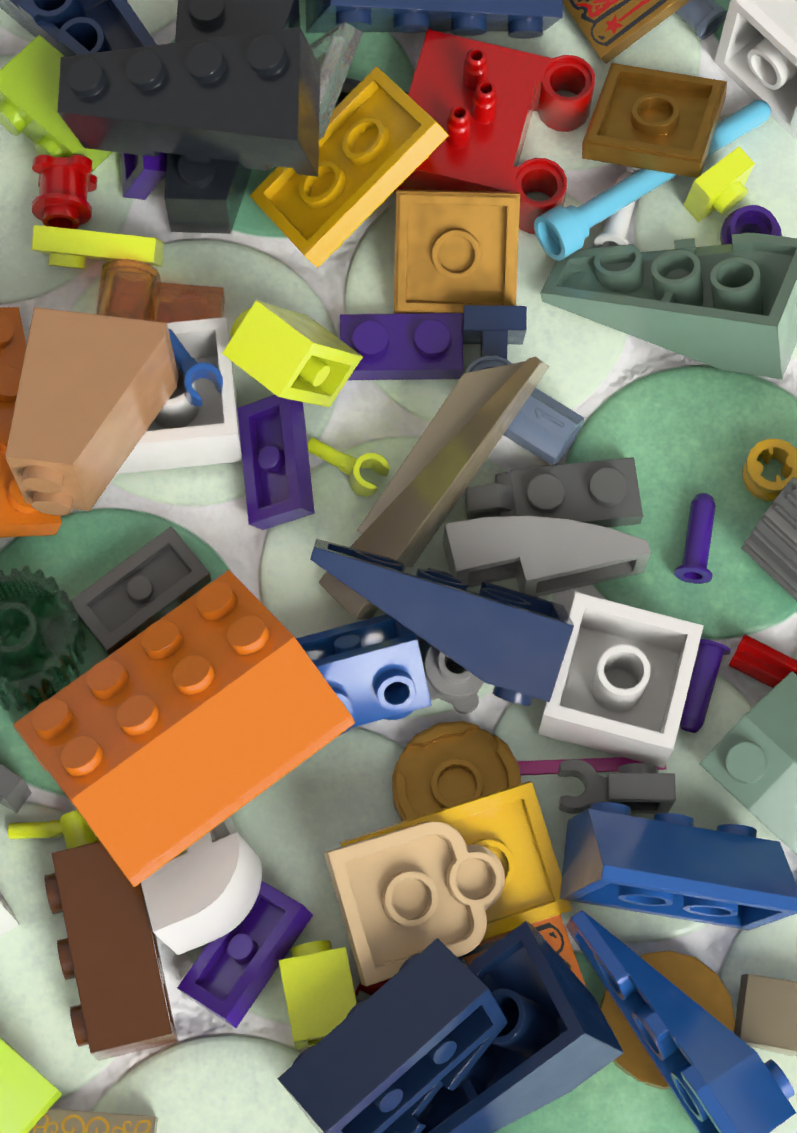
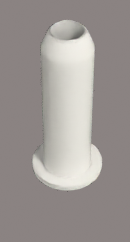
(616, 225)

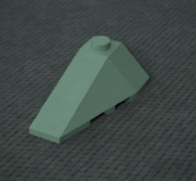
(708, 302)
(760, 761)

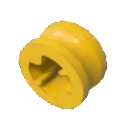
(752, 470)

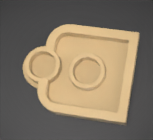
(409, 891)

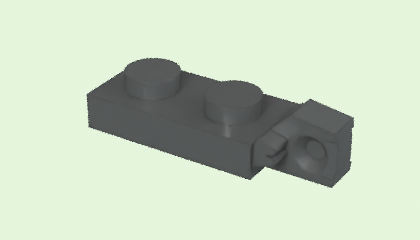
(585, 492)

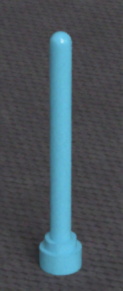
(564, 229)

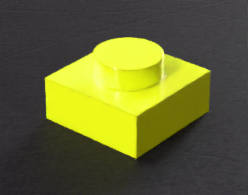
(720, 186)

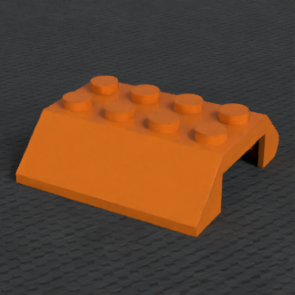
(184, 725)

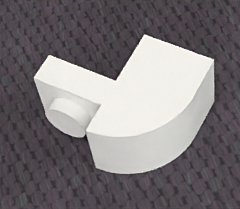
(204, 890)

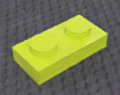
(72, 247)

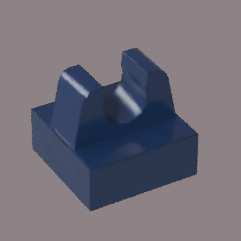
(494, 327)

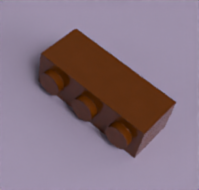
(109, 955)

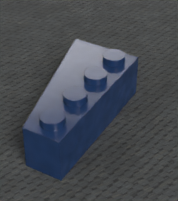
(461, 17)

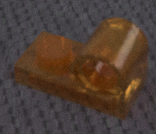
(136, 292)

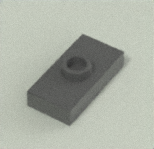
(140, 590)

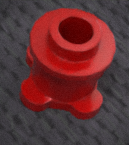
(63, 190)

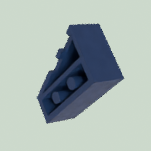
(397, 1048)

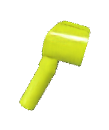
(351, 465)
(71, 826)

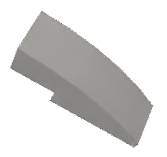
(541, 553)

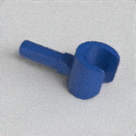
(193, 371)

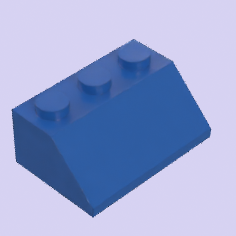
(676, 868)

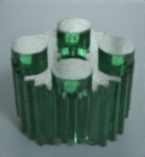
(54, 642)

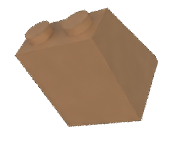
(84, 403)

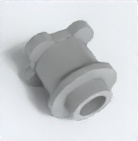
(451, 687)

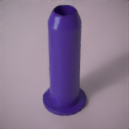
(698, 541)
(702, 684)

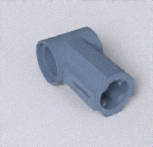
(542, 423)

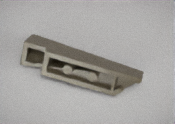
(439, 469)

